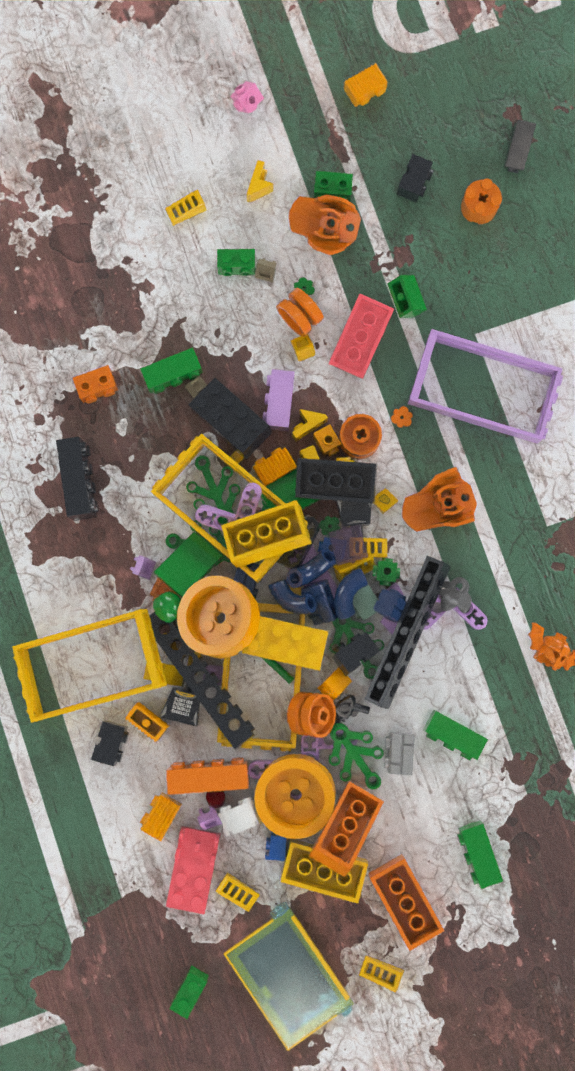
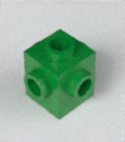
(378, 572)

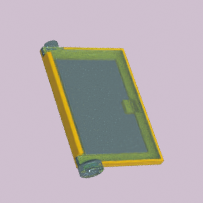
(288, 977)

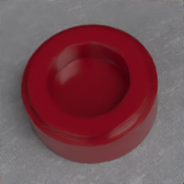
(215, 799)

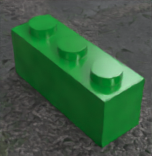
(171, 371)
(454, 735)
(479, 855)

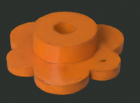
(402, 412)

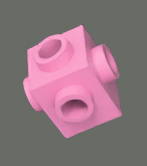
(246, 97)

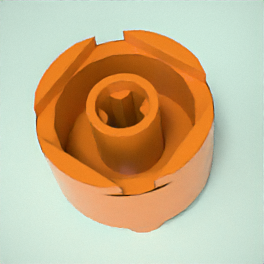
(481, 201)

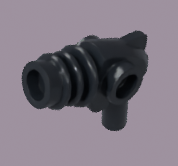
(348, 707)

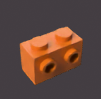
(95, 384)

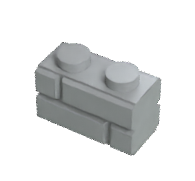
(400, 753)

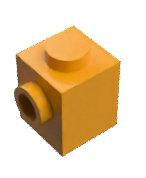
(327, 440)
(334, 684)

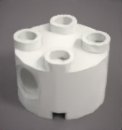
(239, 817)

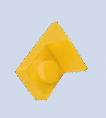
(258, 186)
(312, 421)
(171, 674)

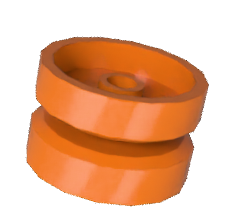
(300, 312)
(369, 430)
(311, 714)

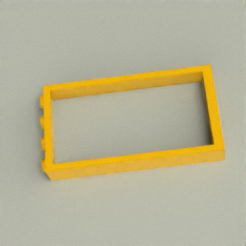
(173, 472)
(27, 678)
(265, 744)

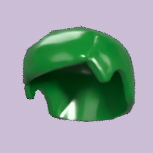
(167, 606)

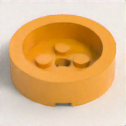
(199, 614)
(280, 810)

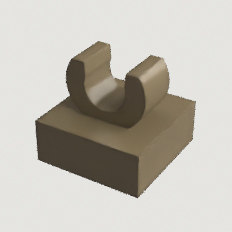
(265, 270)
(195, 386)

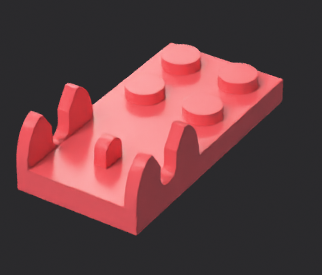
(361, 336)
(193, 870)

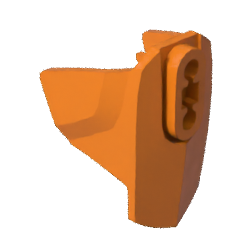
(313, 217)
(427, 507)

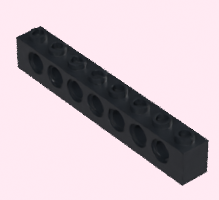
(407, 632)
(237, 737)

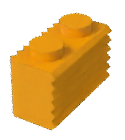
(365, 85)
(275, 466)
(147, 721)
(160, 817)

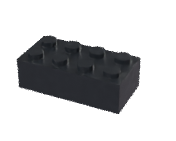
(230, 418)
(76, 478)
(336, 480)

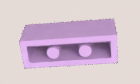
(279, 399)

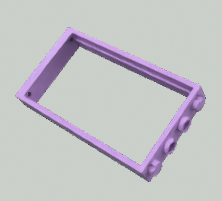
(498, 355)

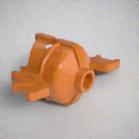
(551, 650)

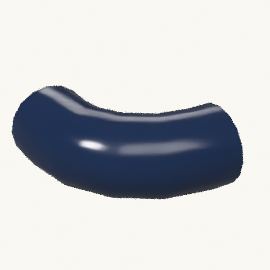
(311, 570)
(346, 591)
(289, 600)

